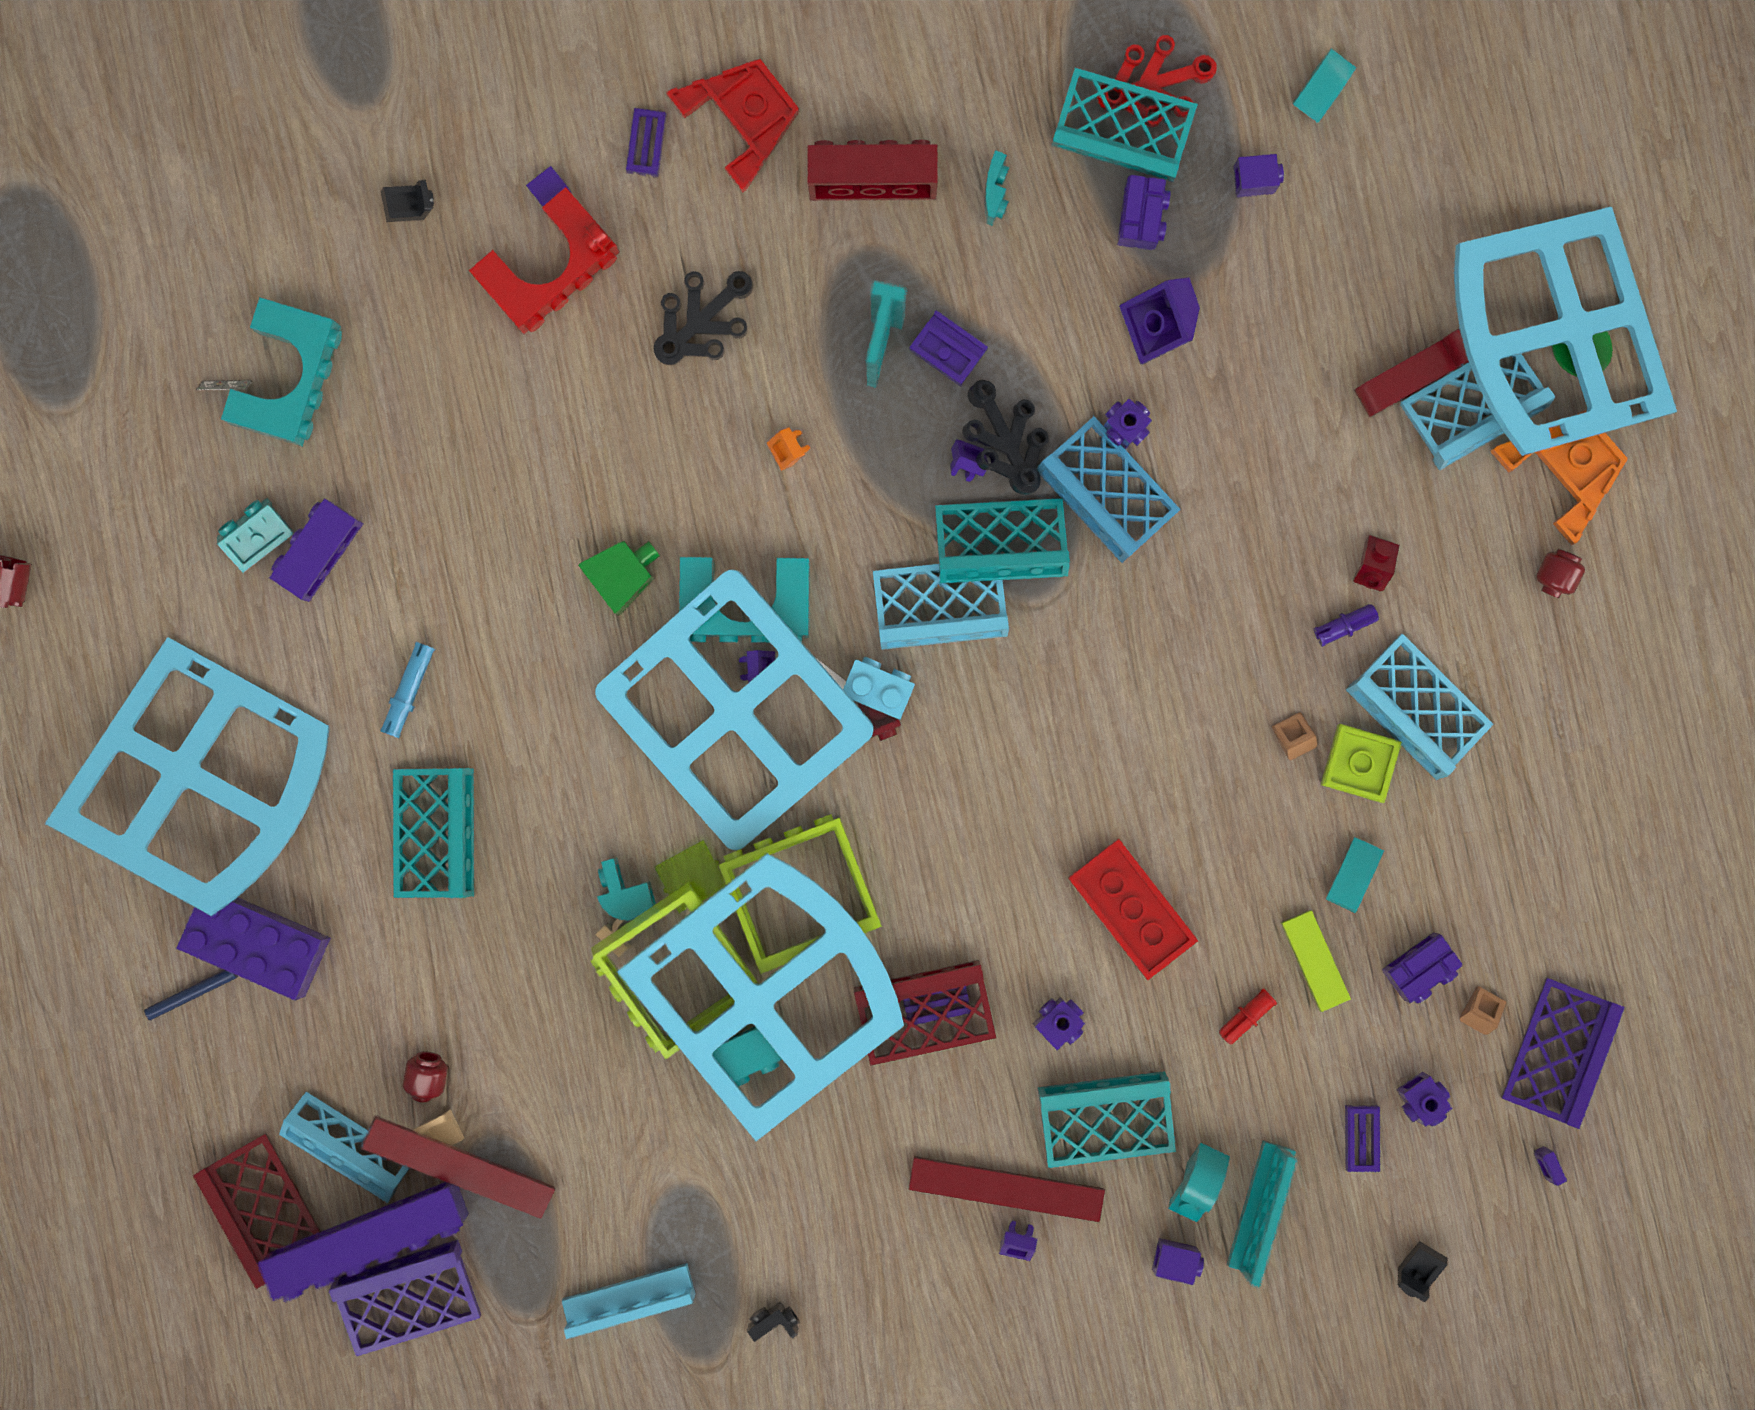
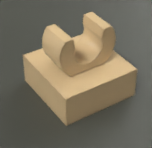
(608, 930)

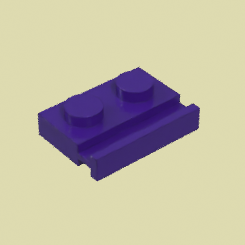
(948, 348)

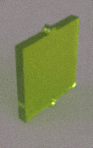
(692, 866)

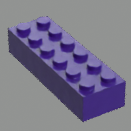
(363, 1239)

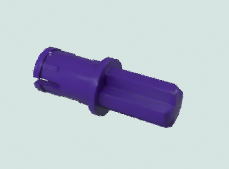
(1346, 624)

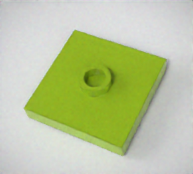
(1361, 763)

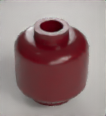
(1560, 573)
(425, 1076)

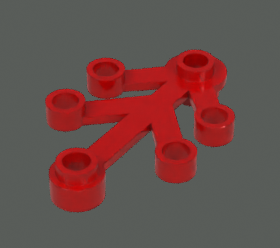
(1155, 83)

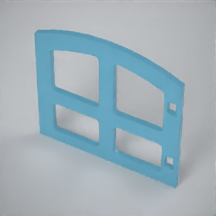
(1572, 328)
(183, 771)
(756, 1002)

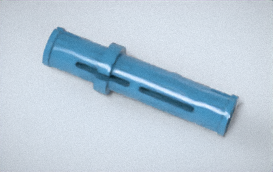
(407, 690)

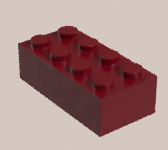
(872, 171)

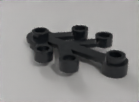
(699, 321)
(1006, 441)

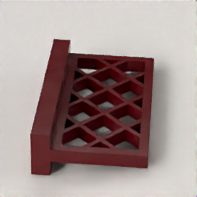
(929, 983)
(231, 1217)

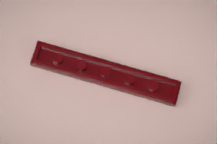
(457, 1167)
(1006, 1189)

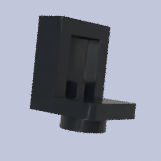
(407, 202)
(1420, 1271)
(766, 1320)

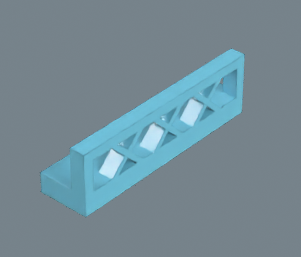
(334, 1151)
(628, 1300)

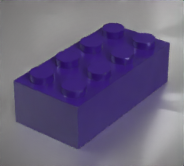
(256, 946)

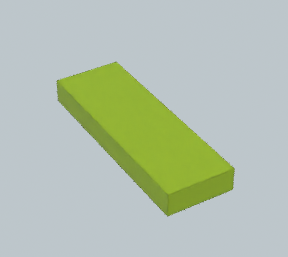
(1315, 961)

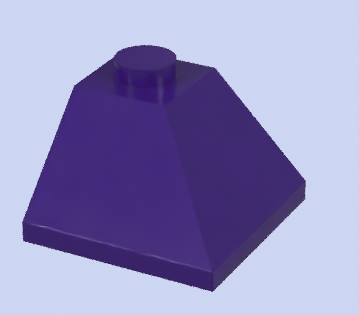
(1161, 318)

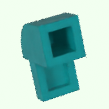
(621, 901)
(1201, 1183)

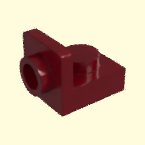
(883, 724)

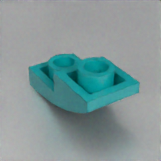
(1324, 85)
(994, 200)
(1354, 875)

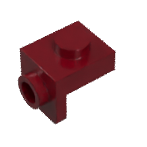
(1377, 563)

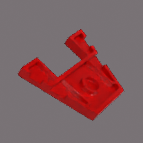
(752, 105)

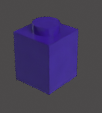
(1257, 175)
(1177, 1261)

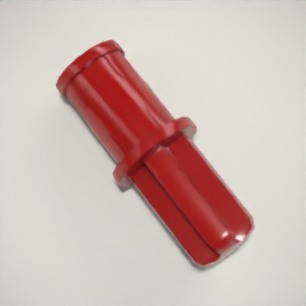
(1247, 1016)

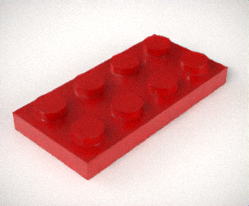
(1132, 909)

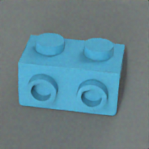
(878, 688)

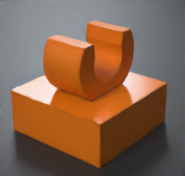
(786, 448)

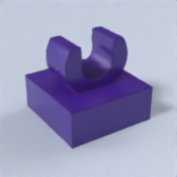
(964, 458)
(756, 663)
(1018, 1245)

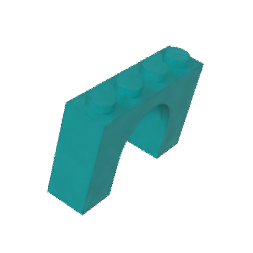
(291, 415)
(790, 603)

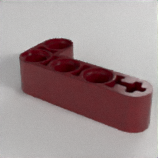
(1413, 374)

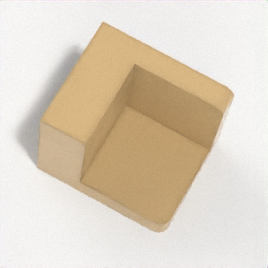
(442, 1128)

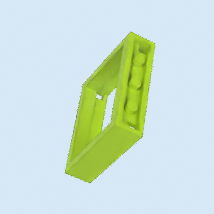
(794, 837)
(621, 991)

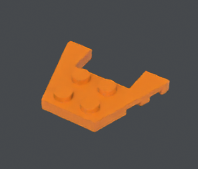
(1582, 466)

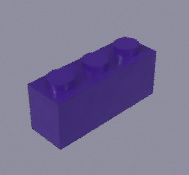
(315, 549)

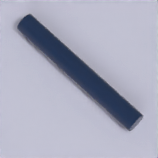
(189, 994)

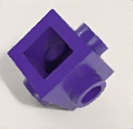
(1122, 434)
(1060, 1034)
(1425, 1100)

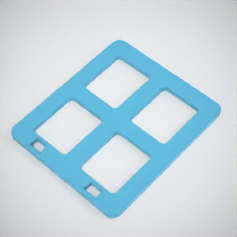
(735, 711)

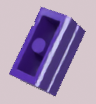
(1142, 212)
(1423, 968)

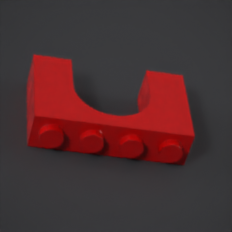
(529, 303)

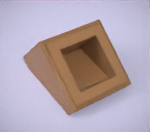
(1295, 736)
(1483, 1011)

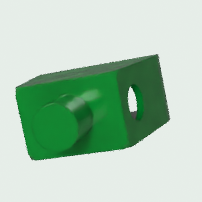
(620, 573)

